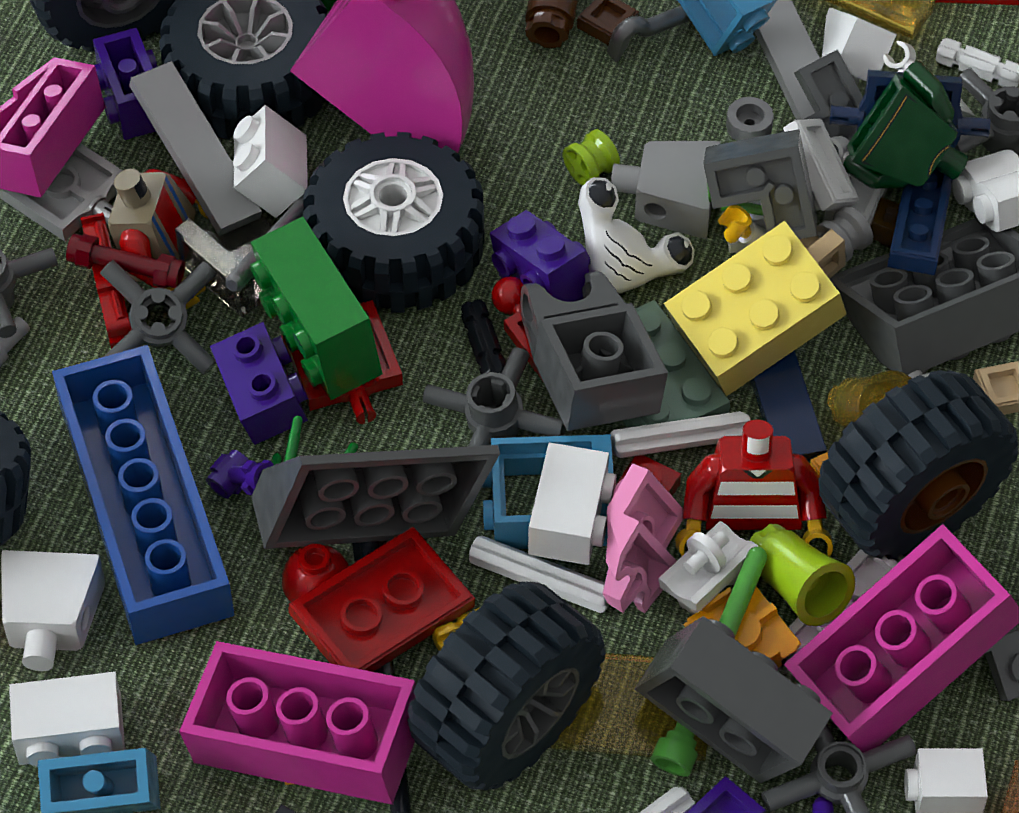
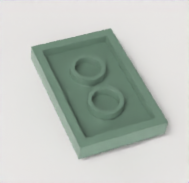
(689, 386)

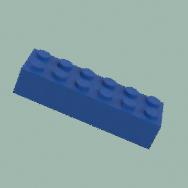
(143, 495)

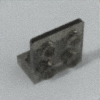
(223, 255)

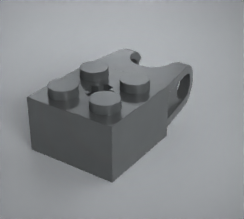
(593, 354)

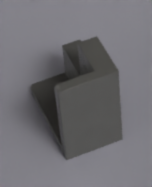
(764, 170)

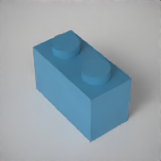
(100, 783)

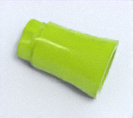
(805, 577)

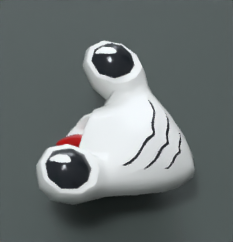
(619, 248)

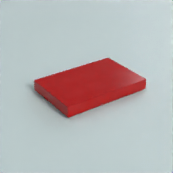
(382, 604)

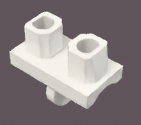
(706, 567)

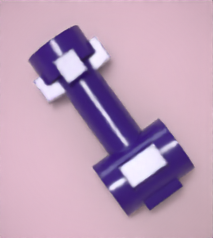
(235, 473)

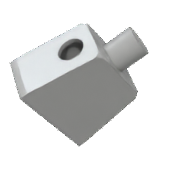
(669, 186)

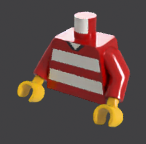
(754, 484)

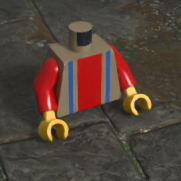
(148, 212)

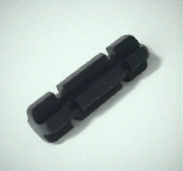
(482, 336)

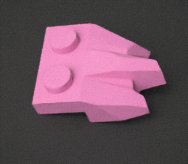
(639, 530)

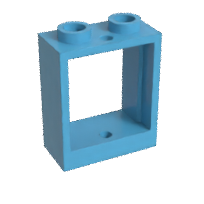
(727, 22)
(527, 457)

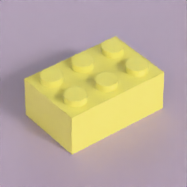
(755, 308)

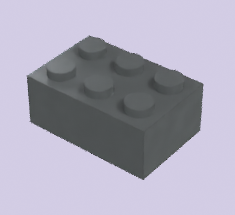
(734, 699)

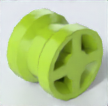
(591, 156)

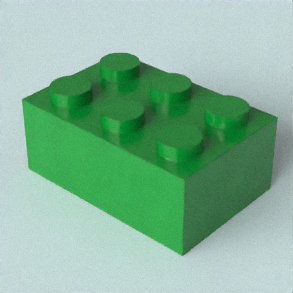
(315, 309)

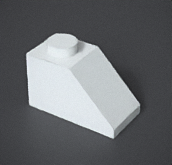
(857, 41)

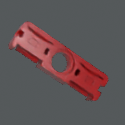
(111, 301)

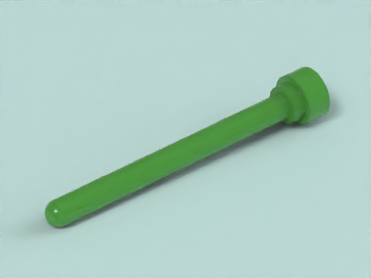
(677, 750)

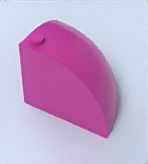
(395, 67)

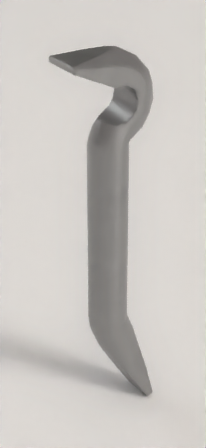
(643, 27)

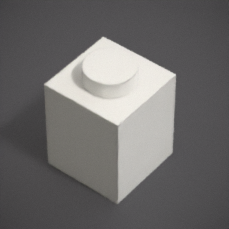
(947, 781)

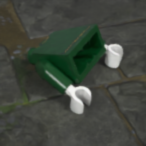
(905, 131)

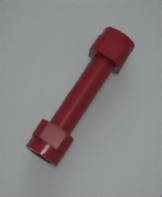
(165, 271)

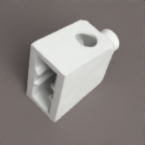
(49, 602)

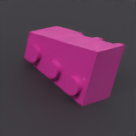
(46, 123)

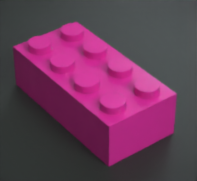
(905, 639)
(301, 722)

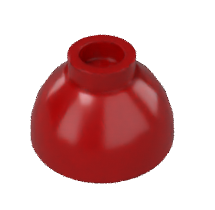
(309, 568)

